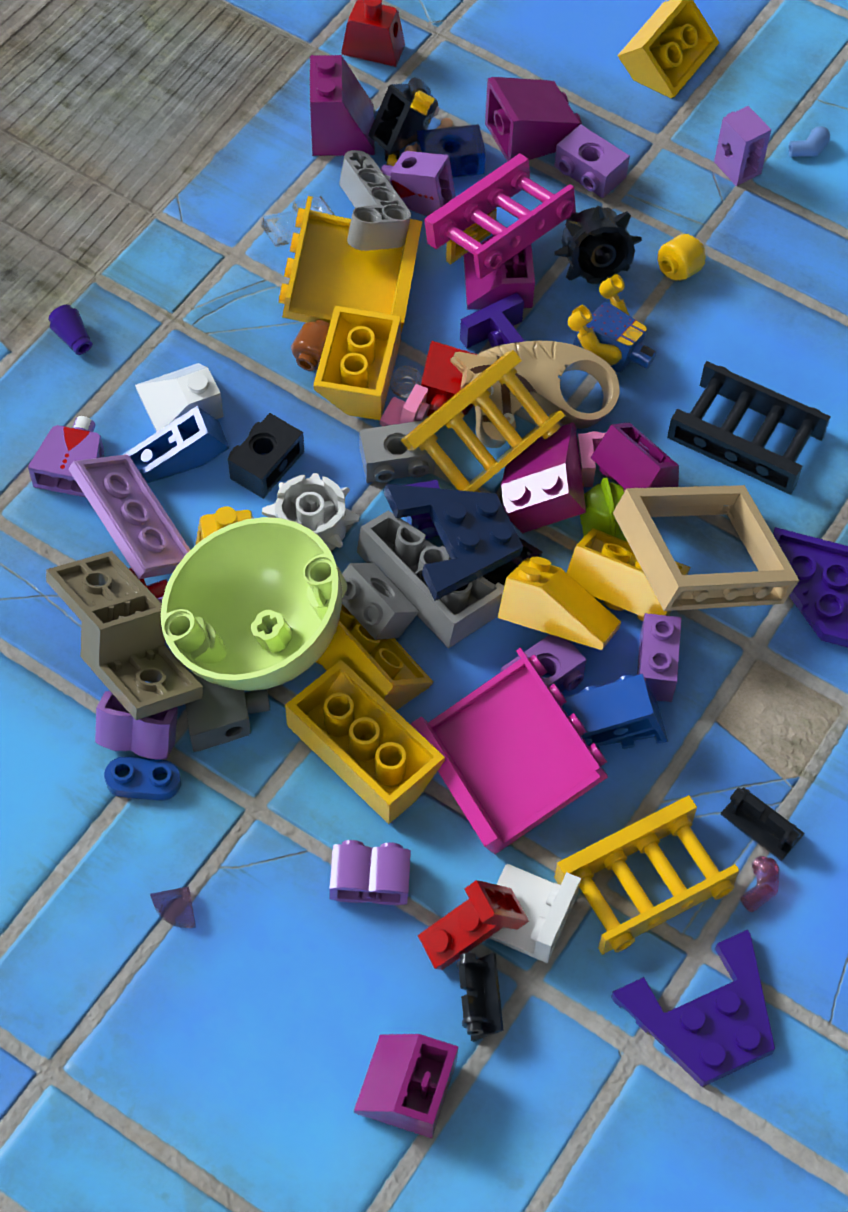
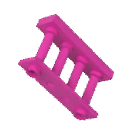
(493, 192)

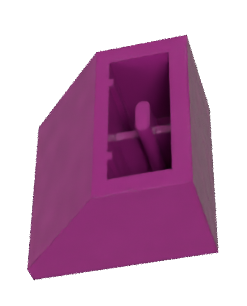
(509, 278)
(634, 459)
(407, 1082)

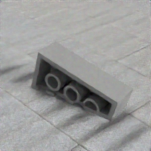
(401, 555)

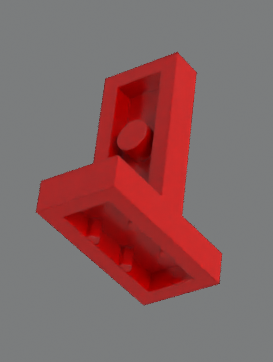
(472, 922)

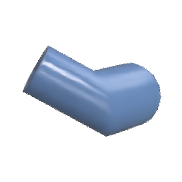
(813, 145)

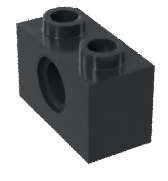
(262, 472)

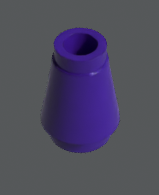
(70, 328)

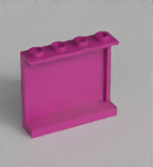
(513, 753)

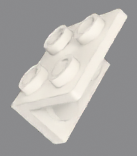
(545, 906)

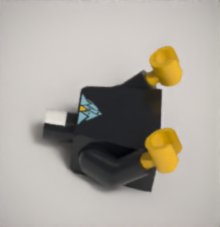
(400, 116)

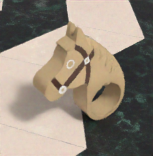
(539, 373)

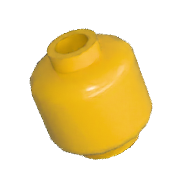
(681, 257)

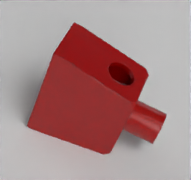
(374, 33)
(441, 376)

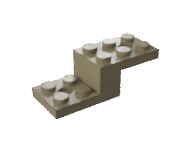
(123, 635)

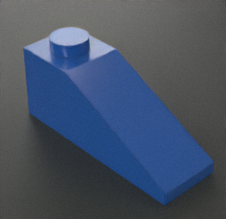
(180, 446)

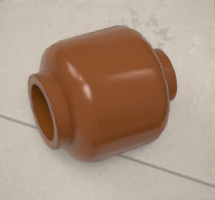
(309, 344)

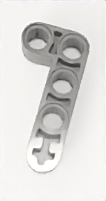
(379, 212)

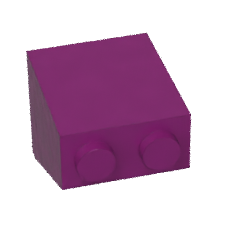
(338, 108)
(528, 116)

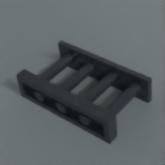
(737, 452)

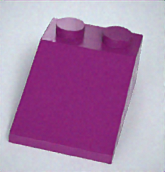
(545, 482)

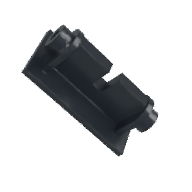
(762, 823)
(482, 1002)

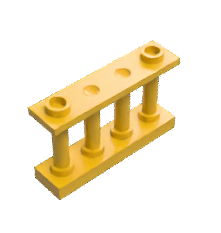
(478, 394)
(645, 837)

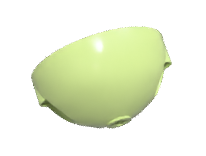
(262, 598)

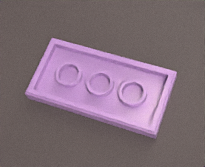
(131, 514)

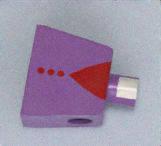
(422, 180)
(59, 450)

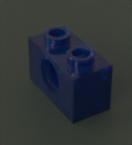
(460, 143)

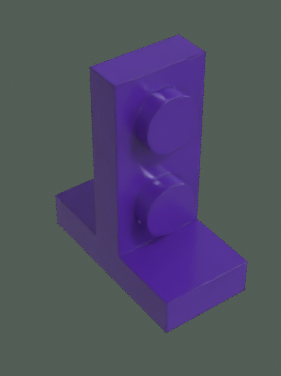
(494, 323)

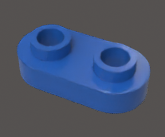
(140, 780)

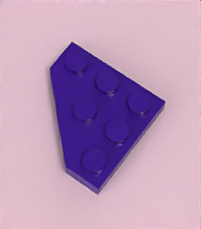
(822, 583)

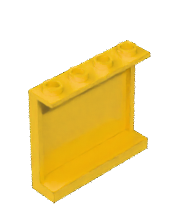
(334, 273)

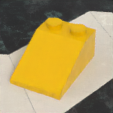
(555, 604)

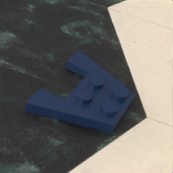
(470, 526)

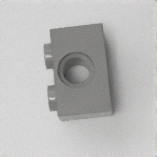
(378, 452)
(376, 601)

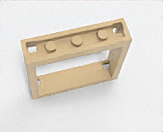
(703, 591)

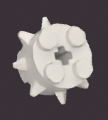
(315, 505)

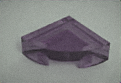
(175, 907)

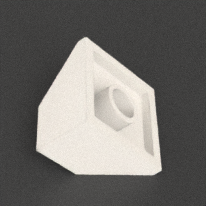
(178, 393)

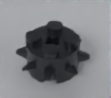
(597, 244)

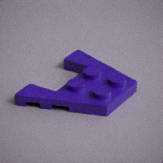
(716, 1030)

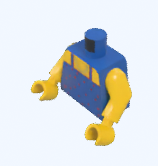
(611, 330)

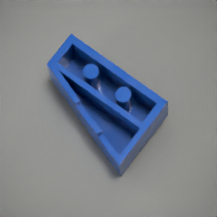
(618, 712)

